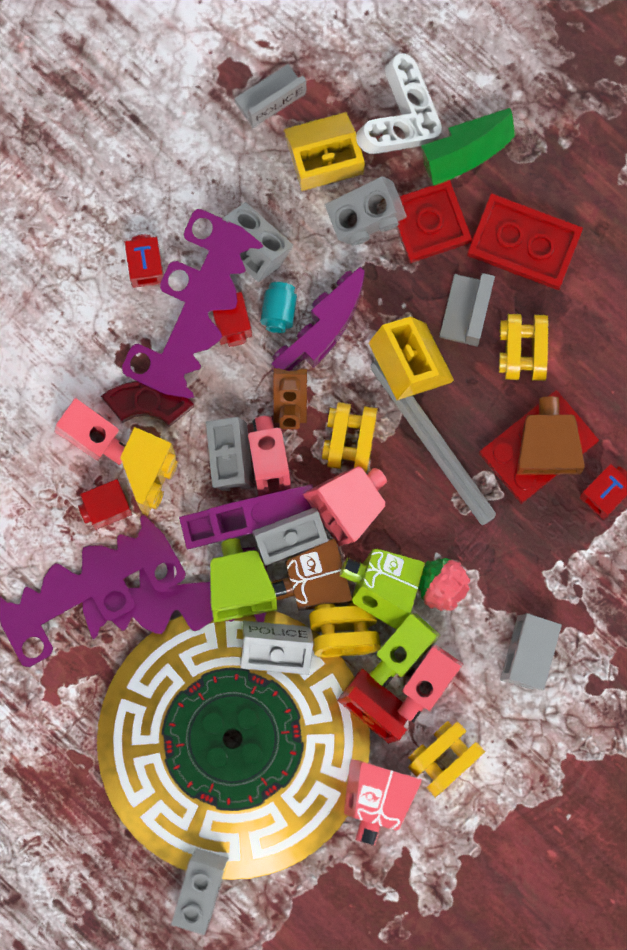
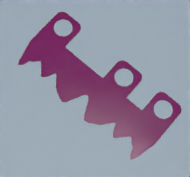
(205, 292)
(101, 574)
(155, 608)

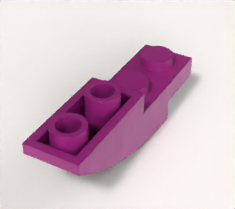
(332, 316)
(242, 517)

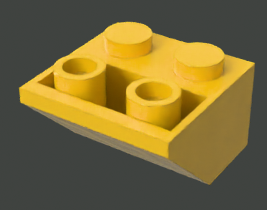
(324, 151)
(409, 357)
(147, 465)

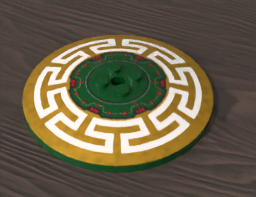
(187, 790)

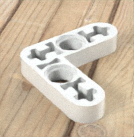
(413, 117)

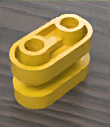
(512, 332)
(340, 420)
(351, 617)
(447, 737)

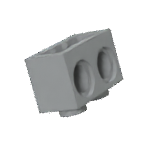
(364, 203)
(266, 260)
(200, 891)

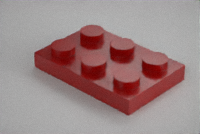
(525, 241)
(504, 451)

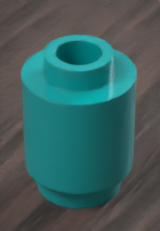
(278, 307)

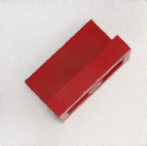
(374, 706)

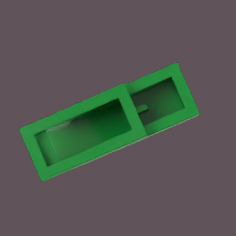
(467, 145)

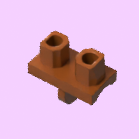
(289, 398)

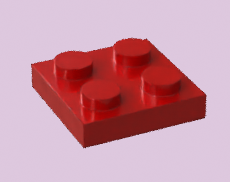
(432, 222)

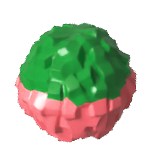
(443, 584)

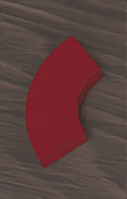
(140, 400)

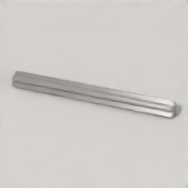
(441, 452)

